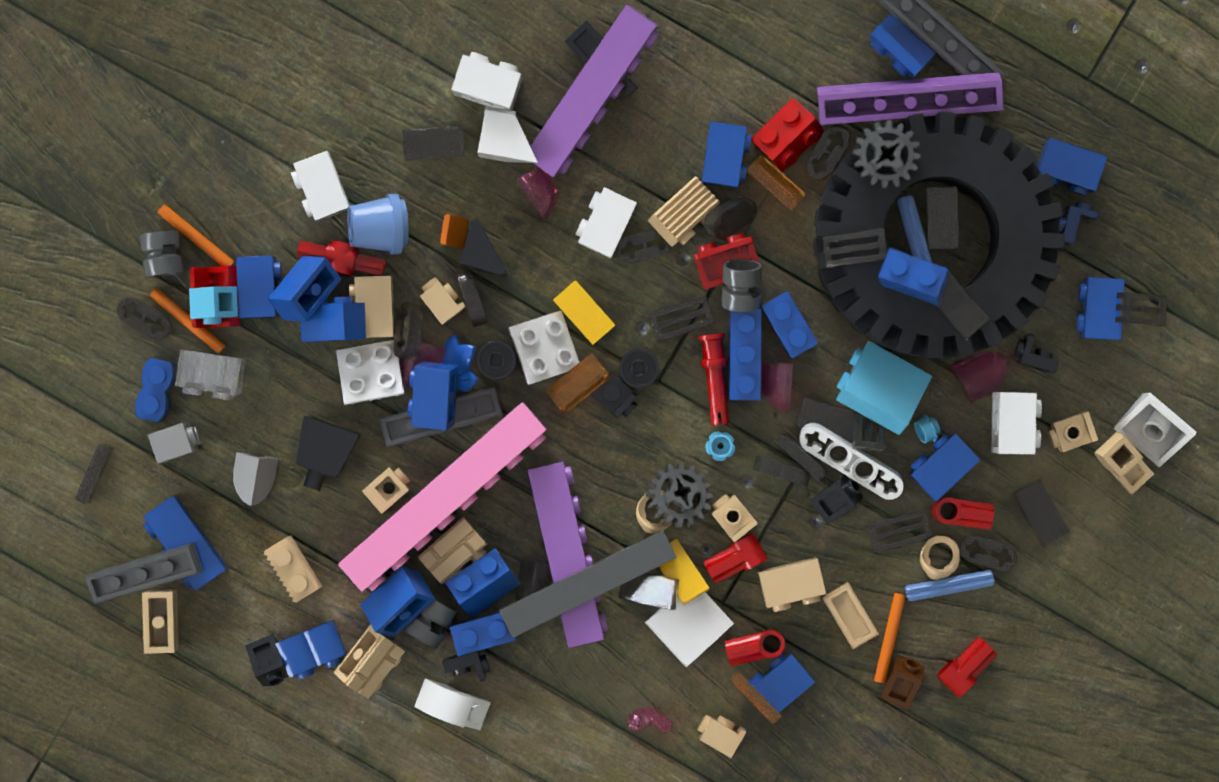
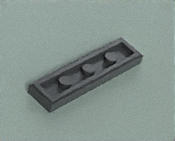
(468, 410)
(144, 573)

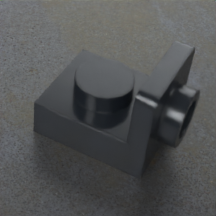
(1039, 360)
(615, 396)
(837, 498)
(266, 661)
(461, 664)

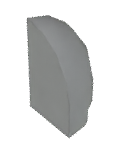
(254, 477)

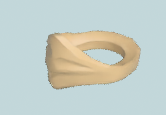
(646, 525)
(932, 572)

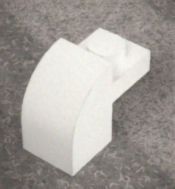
(452, 705)

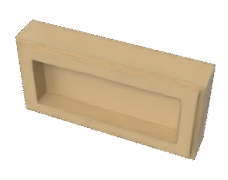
(850, 615)

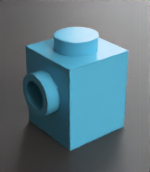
(213, 304)

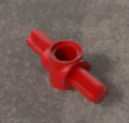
(343, 258)

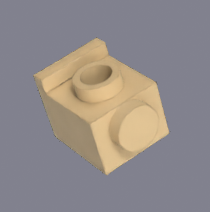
(441, 300)
(1084, 426)
(376, 493)
(744, 522)
(720, 734)

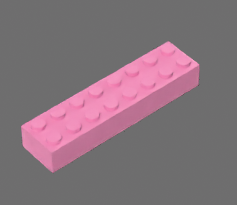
(442, 497)

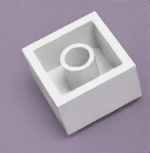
(486, 82)
(1015, 423)

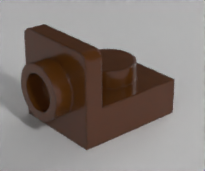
(903, 682)

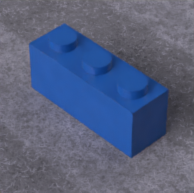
(745, 355)
(176, 528)

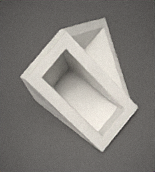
(504, 138)

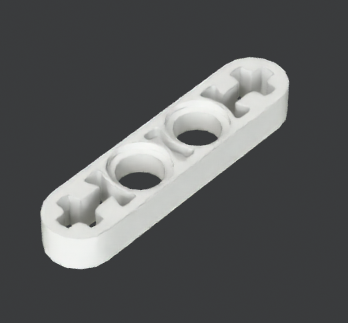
(853, 458)

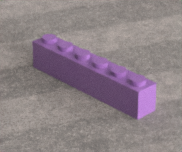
(592, 90)
(910, 97)
(564, 546)

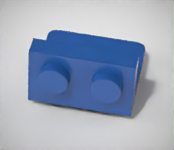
(900, 46)

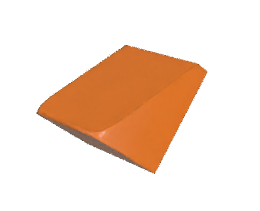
(454, 231)

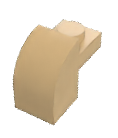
(1124, 462)

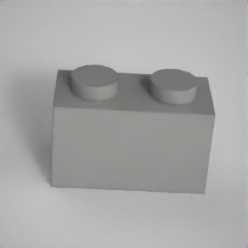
(175, 442)

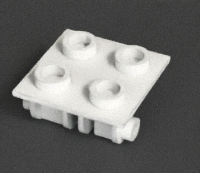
(544, 347)
(369, 372)

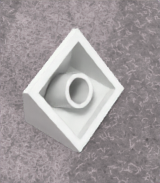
(1154, 429)

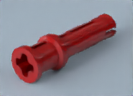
(714, 362)

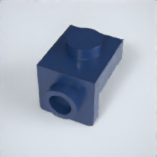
(1070, 222)

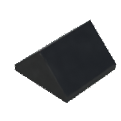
(479, 252)

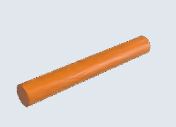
(195, 236)
(184, 318)
(889, 638)

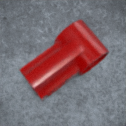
(965, 513)
(739, 556)
(751, 647)
(962, 671)

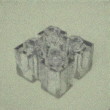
(211, 372)

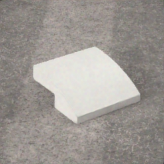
(690, 627)

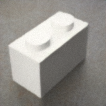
(321, 186)
(606, 222)

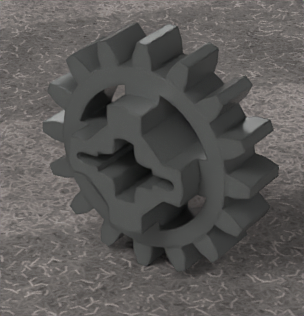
(896, 165)
(690, 490)

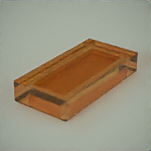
(776, 182)
(577, 383)
(755, 697)

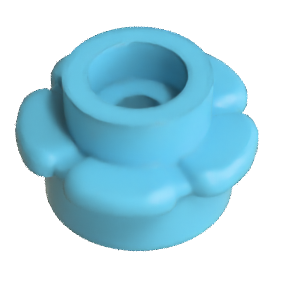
(927, 429)
(712, 445)

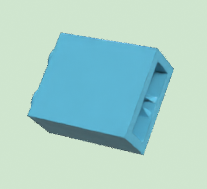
(882, 387)

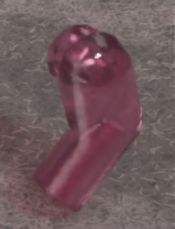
(647, 717)

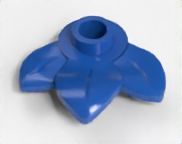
(462, 356)

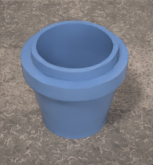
(379, 224)

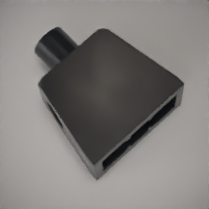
(324, 450)

